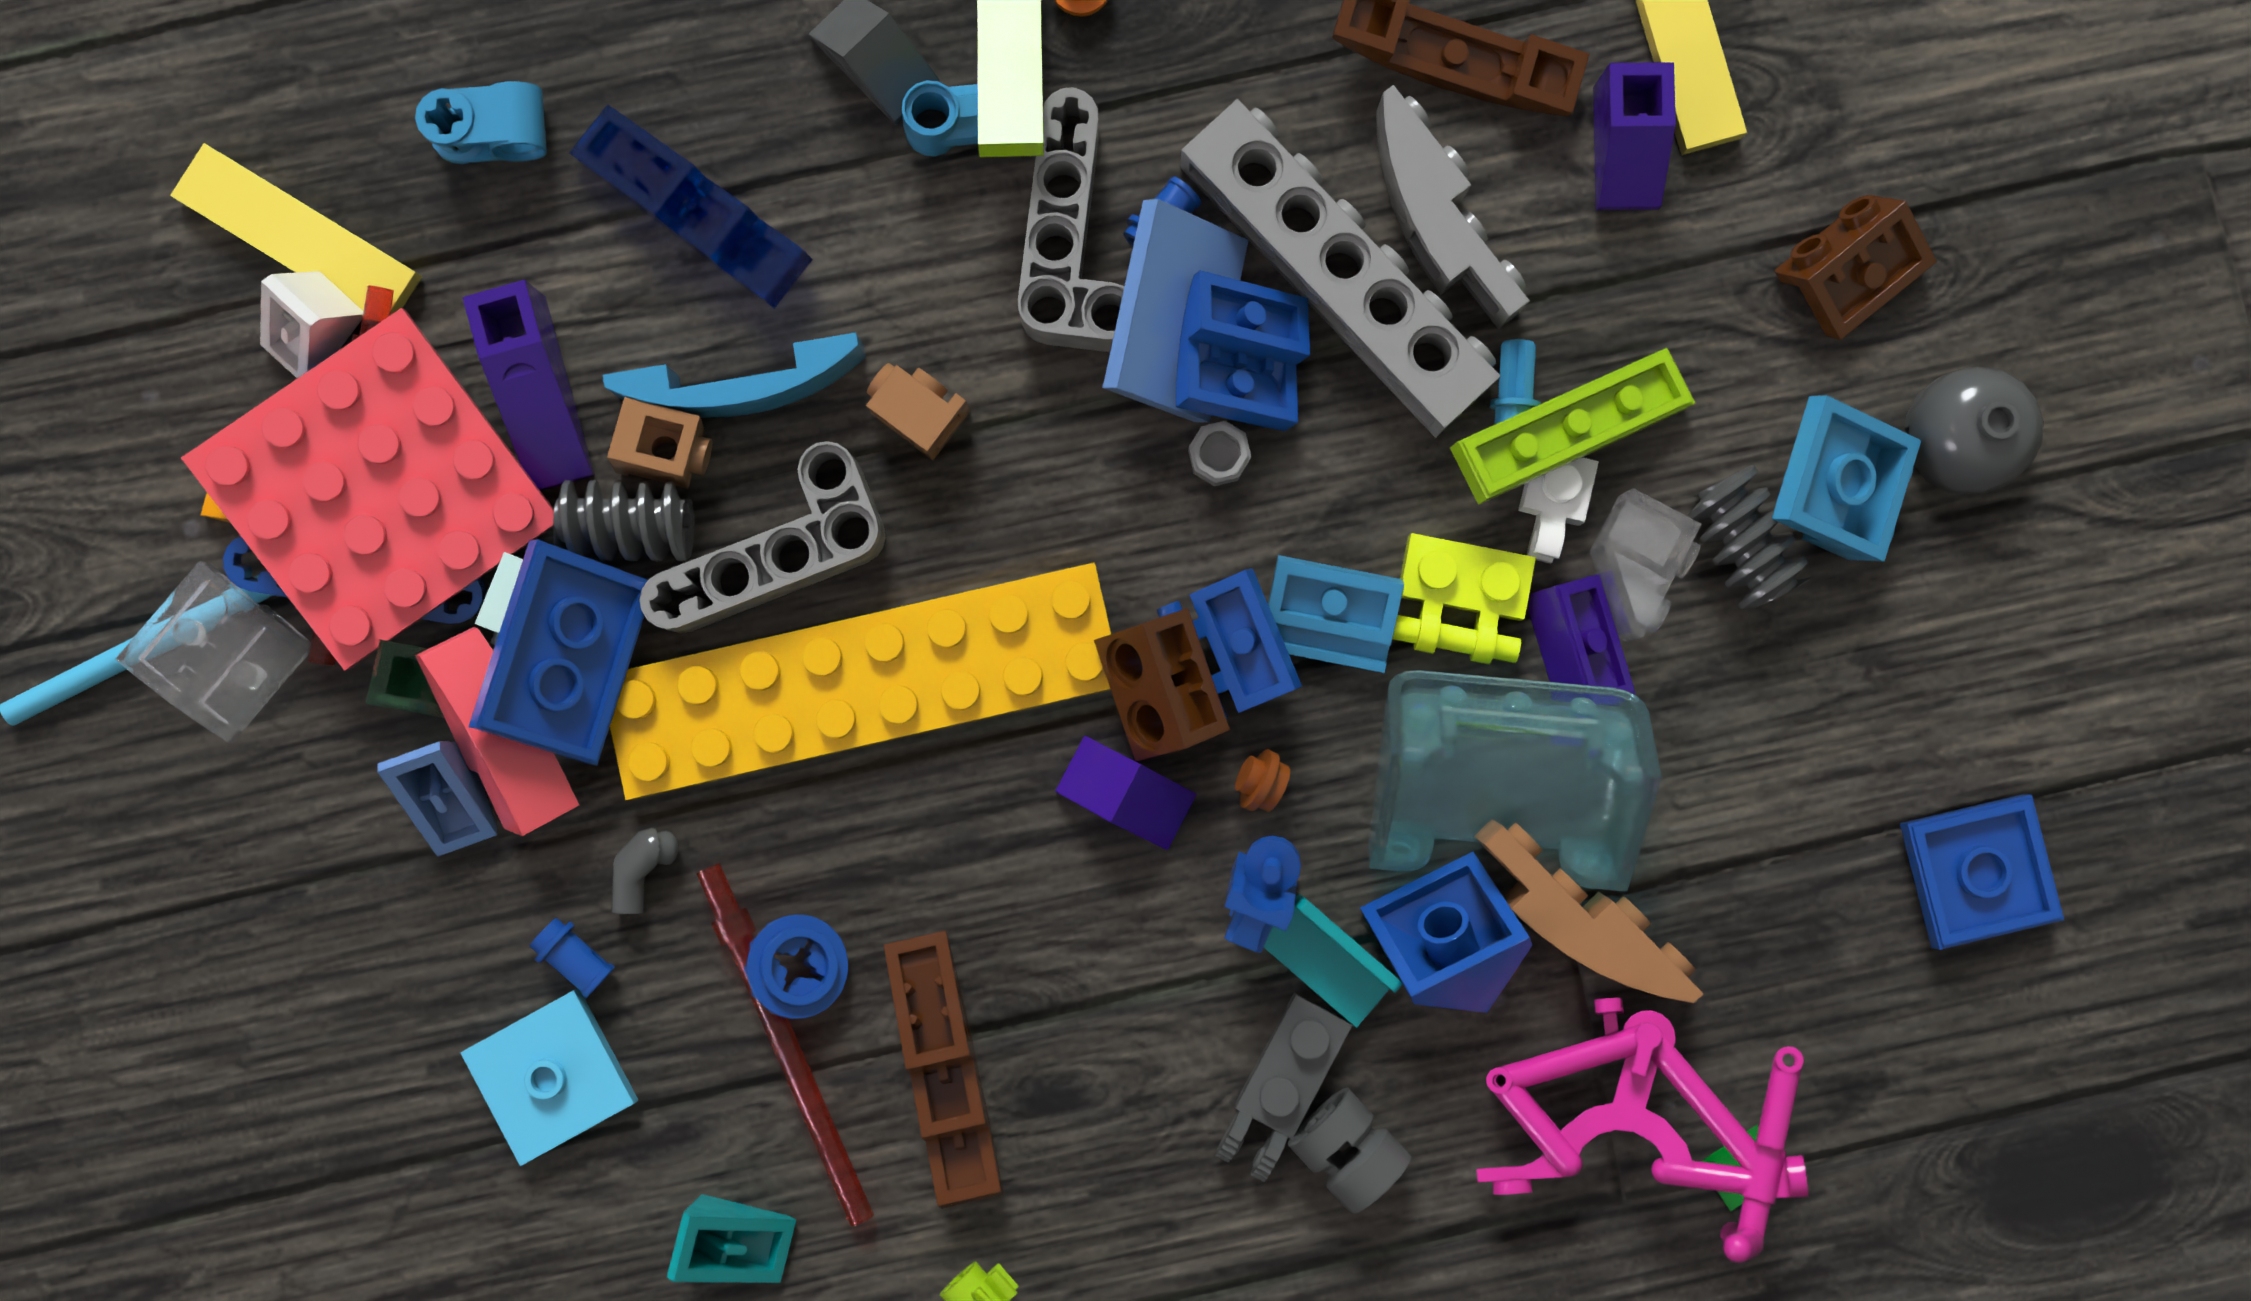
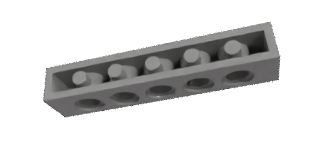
(1300, 257)

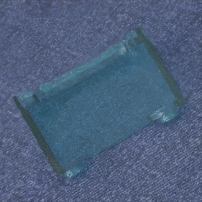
(1550, 755)

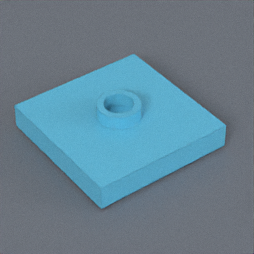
(549, 1076)

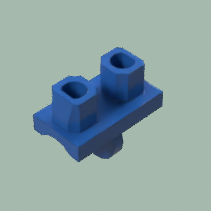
(1262, 891)

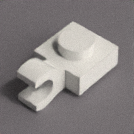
(1556, 500)

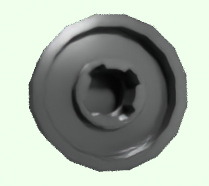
(1366, 1166)

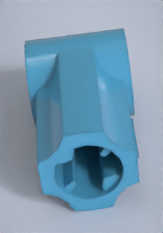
(958, 105)

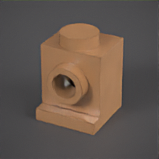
(916, 408)
(645, 427)

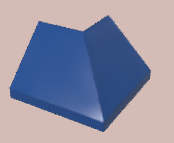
(1450, 936)

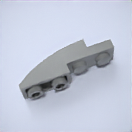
(1424, 192)

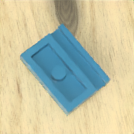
(1335, 612)

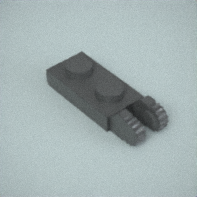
(1285, 1080)

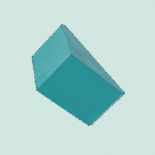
(730, 1243)

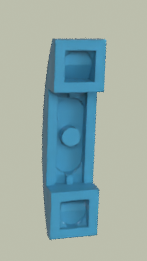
(817, 363)

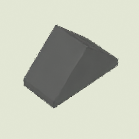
(872, 53)

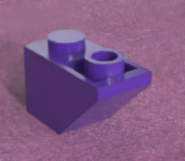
(1633, 134)

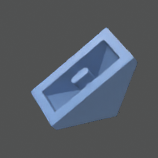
(440, 796)

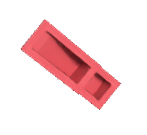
(519, 779)

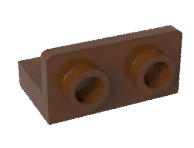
(1858, 262)

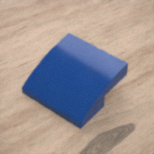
(1241, 351)

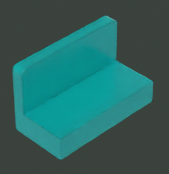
(1331, 962)

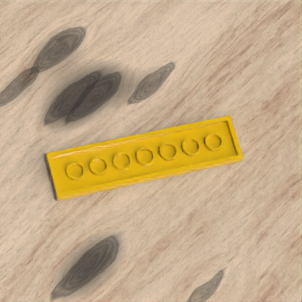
(860, 681)

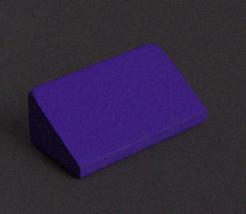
(1579, 635)

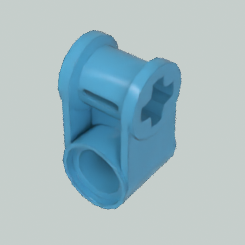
(495, 122)

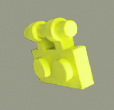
(1469, 580)

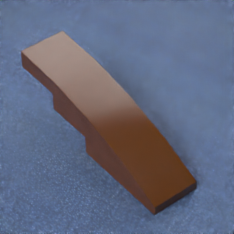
(943, 1069)

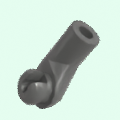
(634, 863)

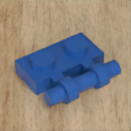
(1243, 640)

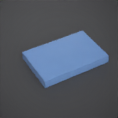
(1147, 334)

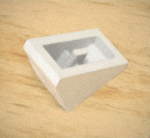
(304, 319)

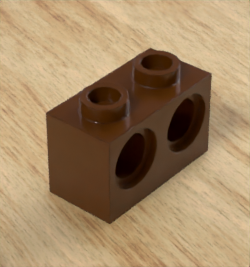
(1162, 685)

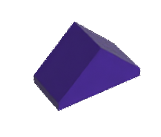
(1125, 793)

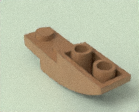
(1599, 934)

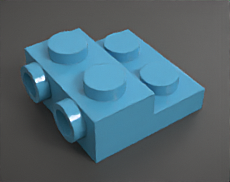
(1846, 480)

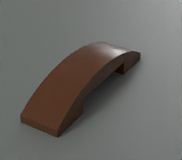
(1462, 56)

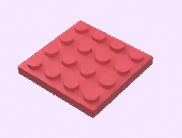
(372, 488)

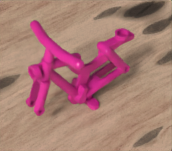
(1645, 1045)

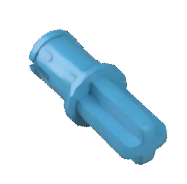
(1515, 379)

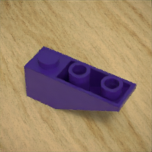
(529, 381)

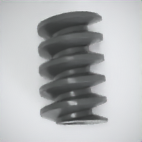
(624, 523)
(1748, 539)

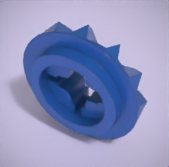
(824, 957)

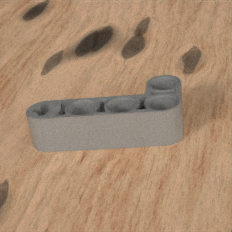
(1067, 219)
(762, 551)

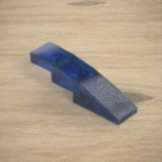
(691, 206)

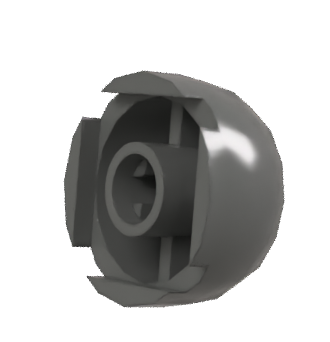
(1975, 430)

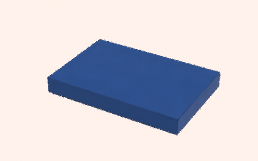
(561, 654)

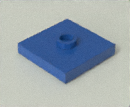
(1981, 871)

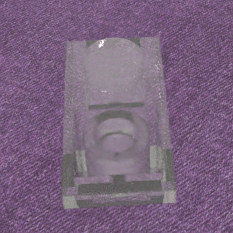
(1639, 557)

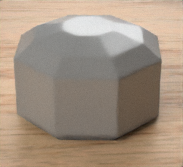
(1219, 453)

